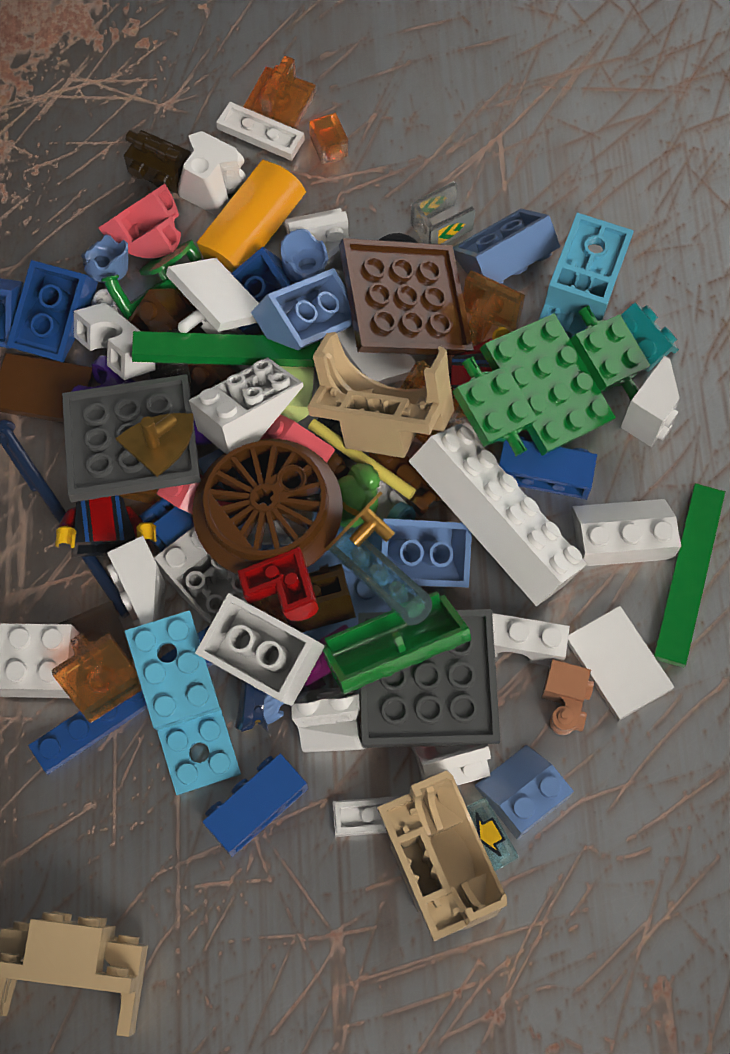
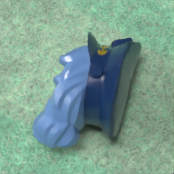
(256, 708)

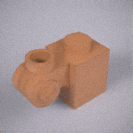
(569, 687)

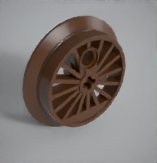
(220, 534)

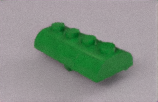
(390, 644)

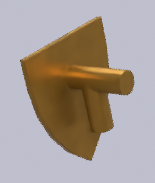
(158, 440)
(371, 524)

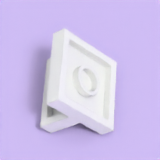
(327, 226)
(462, 761)

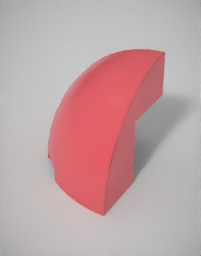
(147, 225)

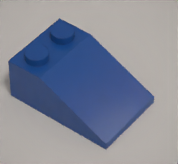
(261, 276)
(47, 308)

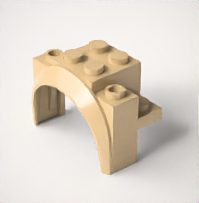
(374, 414)
(442, 857)
(73, 956)

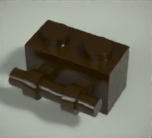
(155, 159)
(331, 596)

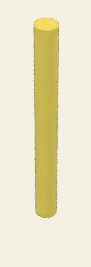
(360, 457)

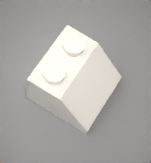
(653, 406)

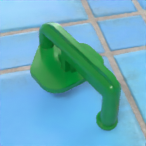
(155, 266)

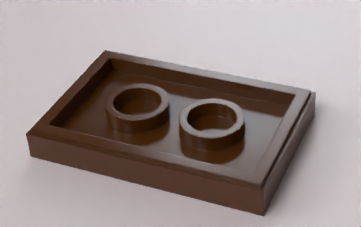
(36, 386)

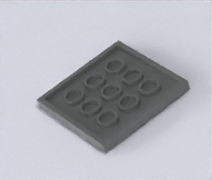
(96, 416)
(440, 699)

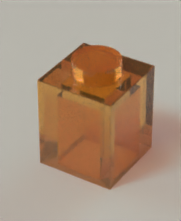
(328, 138)

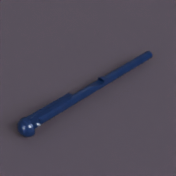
(37, 483)

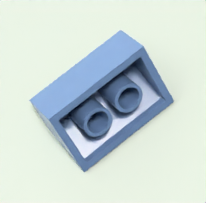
(508, 245)
(305, 311)
(428, 551)

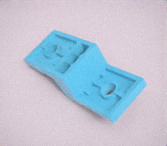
(586, 276)
(182, 702)

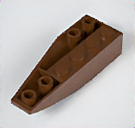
(162, 312)

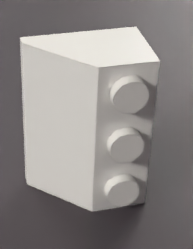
(626, 532)

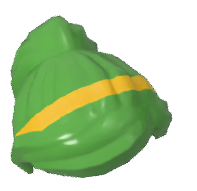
(357, 491)

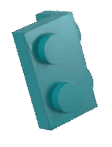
(649, 336)

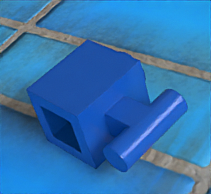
(169, 524)

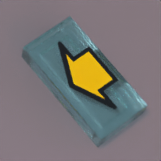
(492, 834)

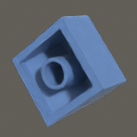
(524, 790)

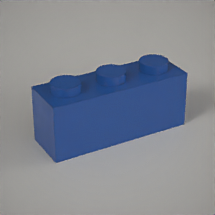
(557, 472)
(254, 804)

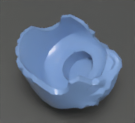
(302, 255)
(106, 259)

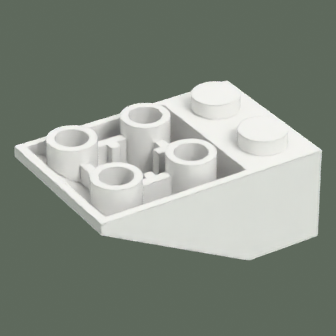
(244, 404)
(197, 576)
(138, 581)

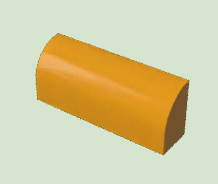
(251, 215)

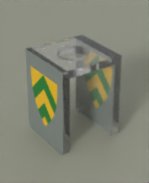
(433, 204)

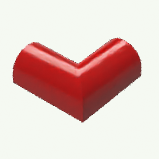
(287, 577)

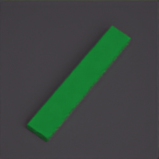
(216, 349)
(689, 576)

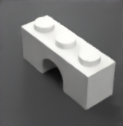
(105, 328)
(529, 637)

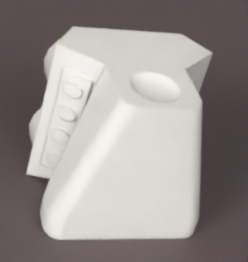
(210, 173)
(328, 720)

